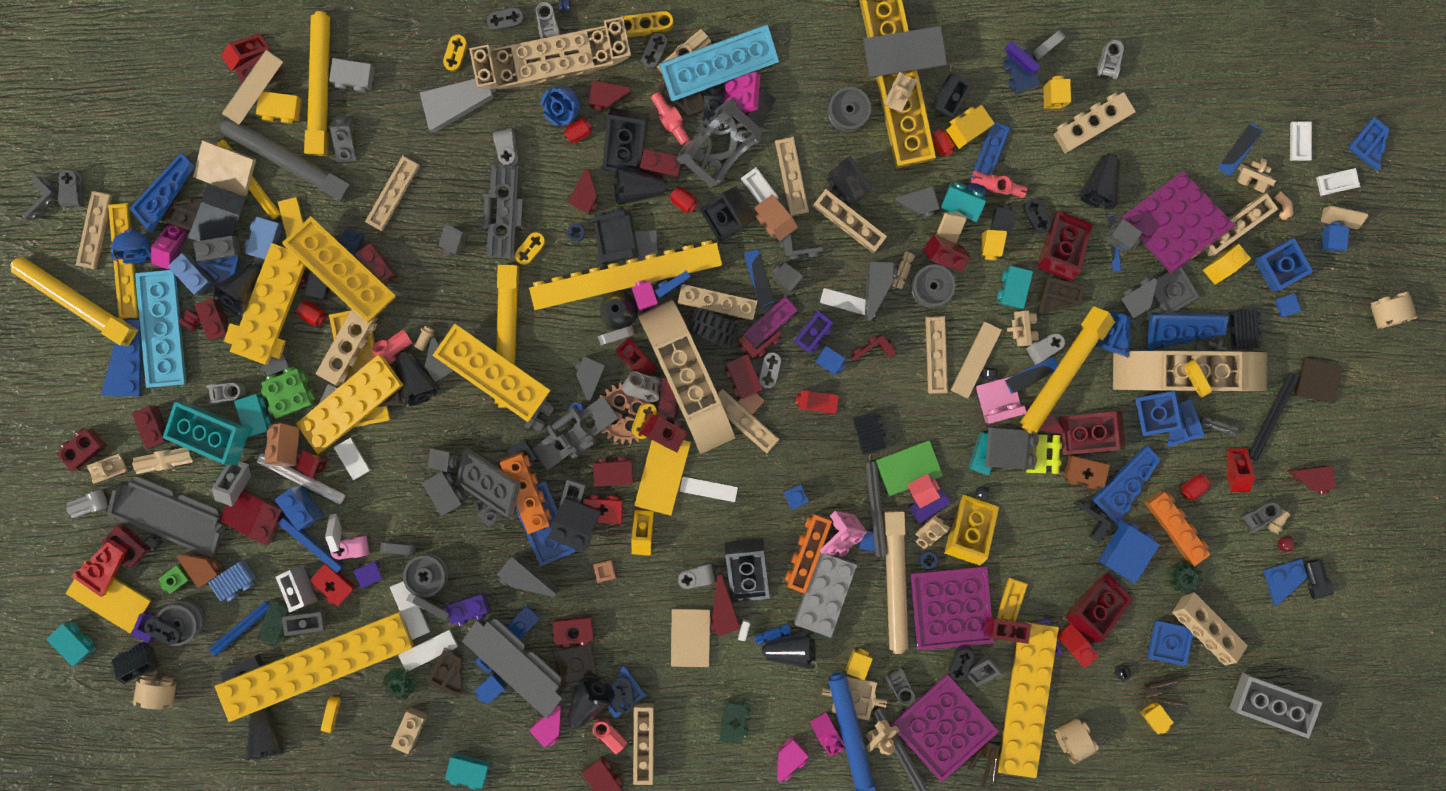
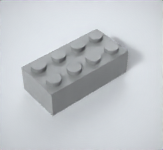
(825, 594)
(1275, 705)

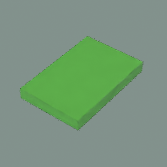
(907, 466)

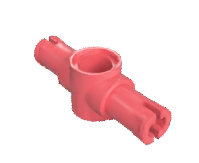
(670, 118)
(991, 182)

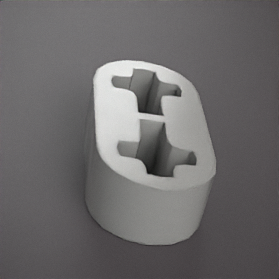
(1048, 44)
(616, 335)
(765, 368)

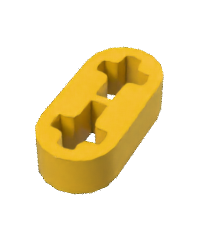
(450, 52)
(533, 251)
(1197, 378)
(639, 419)
(330, 714)

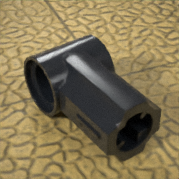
(1319, 584)

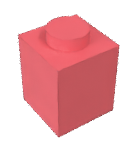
(924, 490)

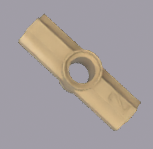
(695, 42)
(163, 460)

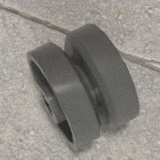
(849, 121)
(943, 290)
(437, 575)
(185, 615)

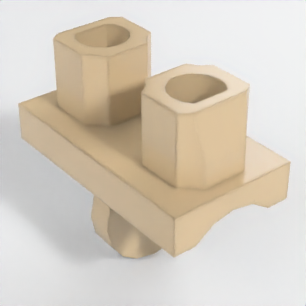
(900, 92)
(1264, 180)
(1022, 330)
(107, 468)
(931, 532)
(882, 738)

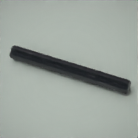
(1273, 416)

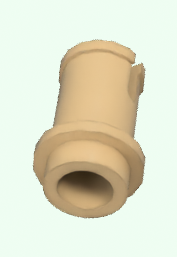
(424, 338)
(1277, 524)

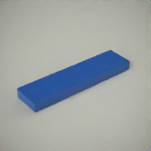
(990, 153)
(312, 545)
(519, 626)

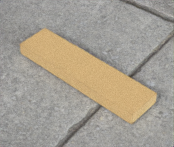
(252, 87)
(791, 176)
(392, 193)
(94, 230)
(936, 354)
(975, 360)
(747, 423)

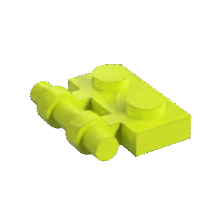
(1041, 453)

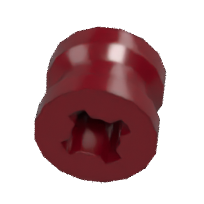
(190, 320)

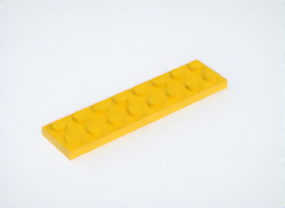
(1028, 702)

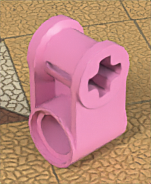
(353, 548)

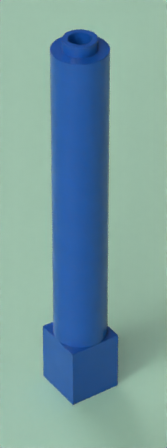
(851, 732)

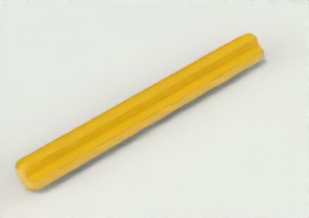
(258, 192)

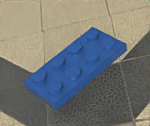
(544, 548)

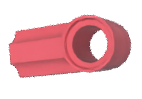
(392, 346)
(610, 736)

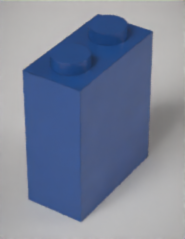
(299, 507)
(1129, 551)

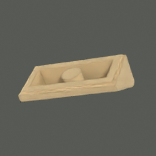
(1348, 217)
(951, 226)

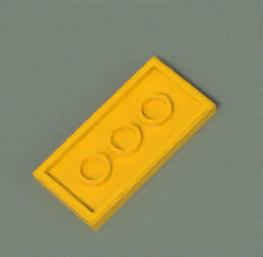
(661, 478)
(119, 605)

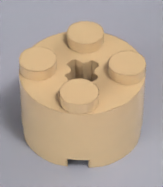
(1393, 310)
(154, 692)
(1075, 740)

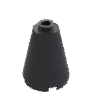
(1102, 183)
(637, 185)
(237, 289)
(627, 310)
(415, 379)
(792, 650)
(589, 700)
(263, 736)

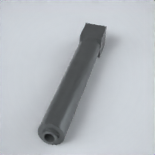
(286, 159)

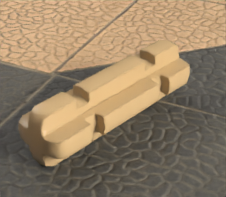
(903, 269)

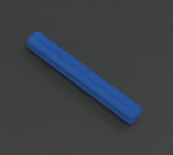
(239, 629)

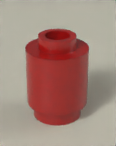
(578, 130)
(942, 143)
(683, 200)
(311, 313)
(1195, 487)

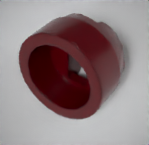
(1286, 544)

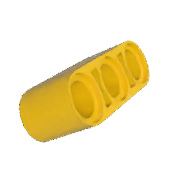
(655, 27)

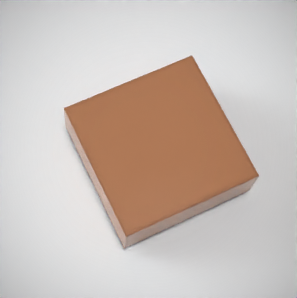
(751, 403)
(604, 571)

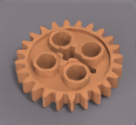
(619, 430)

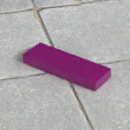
(770, 322)

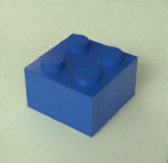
(1283, 265)
(1160, 413)

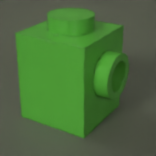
(174, 579)

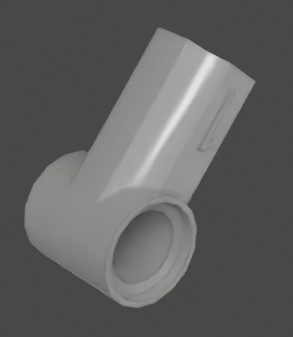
(91, 502)

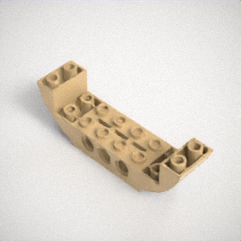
(551, 57)
(1166, 370)
(687, 376)

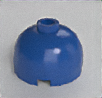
(560, 105)
(131, 247)

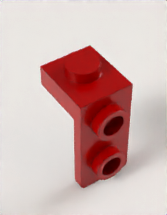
(817, 401)

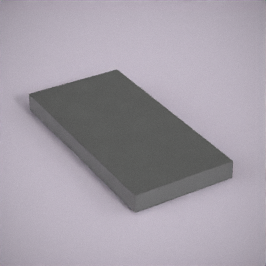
(905, 52)
(488, 483)

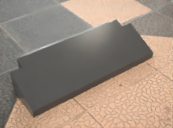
(168, 515)
(522, 671)

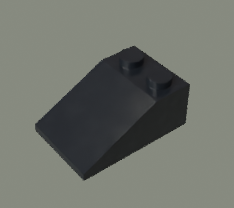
(624, 139)
(848, 181)
(216, 214)
(747, 570)

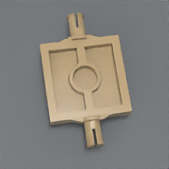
(863, 696)

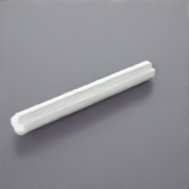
(305, 481)

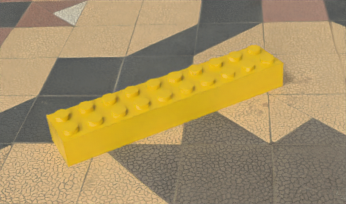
(908, 130)
(314, 666)

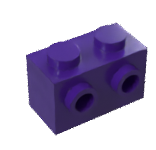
(813, 331)
(467, 608)

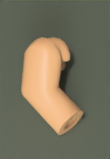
(1287, 206)

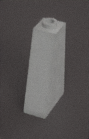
(452, 102)

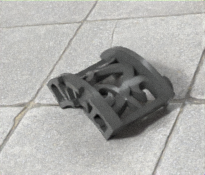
(693, 150)

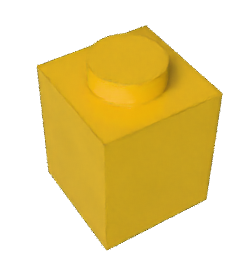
(859, 663)
(1157, 718)

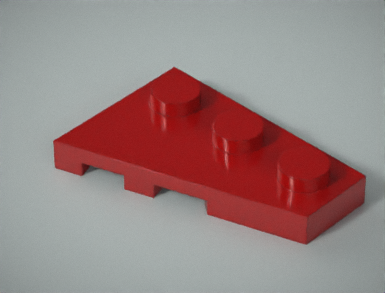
(101, 568)

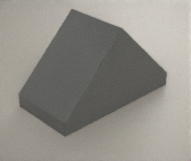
(573, 490)
(983, 670)

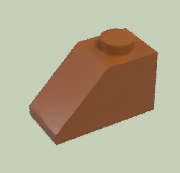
(200, 568)

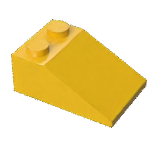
(972, 530)

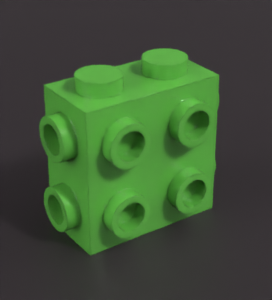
(287, 392)

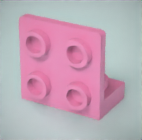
(998, 402)
(849, 533)

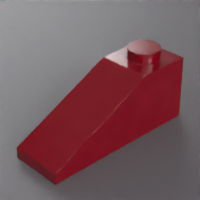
(723, 614)

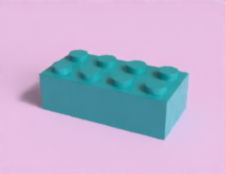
(206, 433)

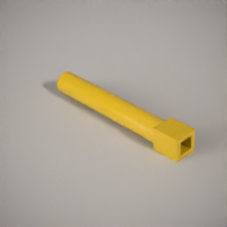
(316, 134)
(507, 312)
(111, 326)
(1095, 327)

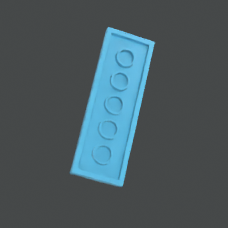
(719, 62)
(160, 328)

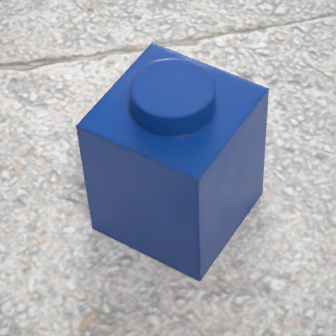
(1335, 237)
(831, 361)
(795, 496)
(490, 688)

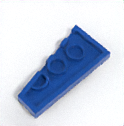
(159, 196)
(1183, 327)
(125, 368)
(1121, 490)

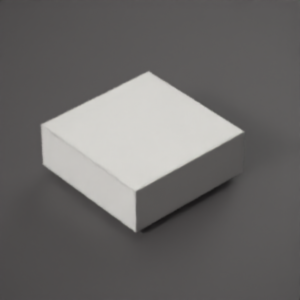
(744, 630)

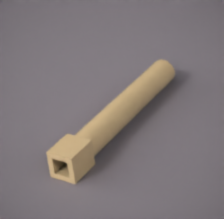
(896, 580)

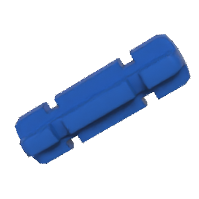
(772, 634)

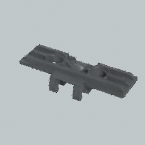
(508, 211)
(577, 438)

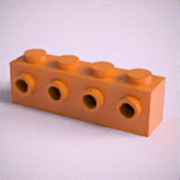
(529, 498)
(1177, 528)
(809, 552)

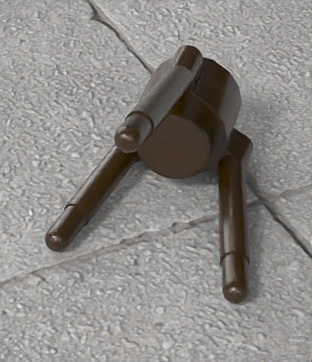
(1154, 690)
(991, 752)

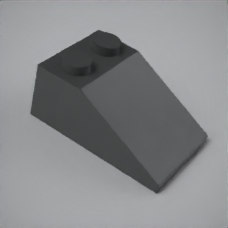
(878, 281)
(1011, 449)
(524, 576)

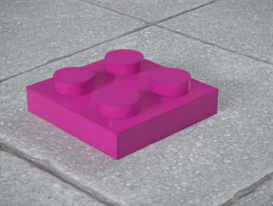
(744, 91)

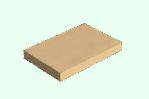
(224, 168)
(690, 637)

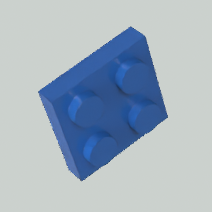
(1170, 643)

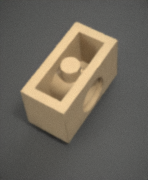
(409, 730)

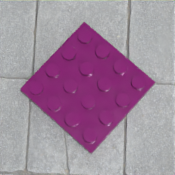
(1178, 222)
(951, 607)
(944, 727)

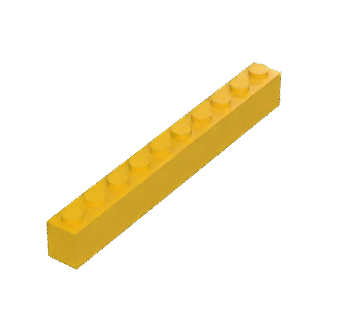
(624, 276)

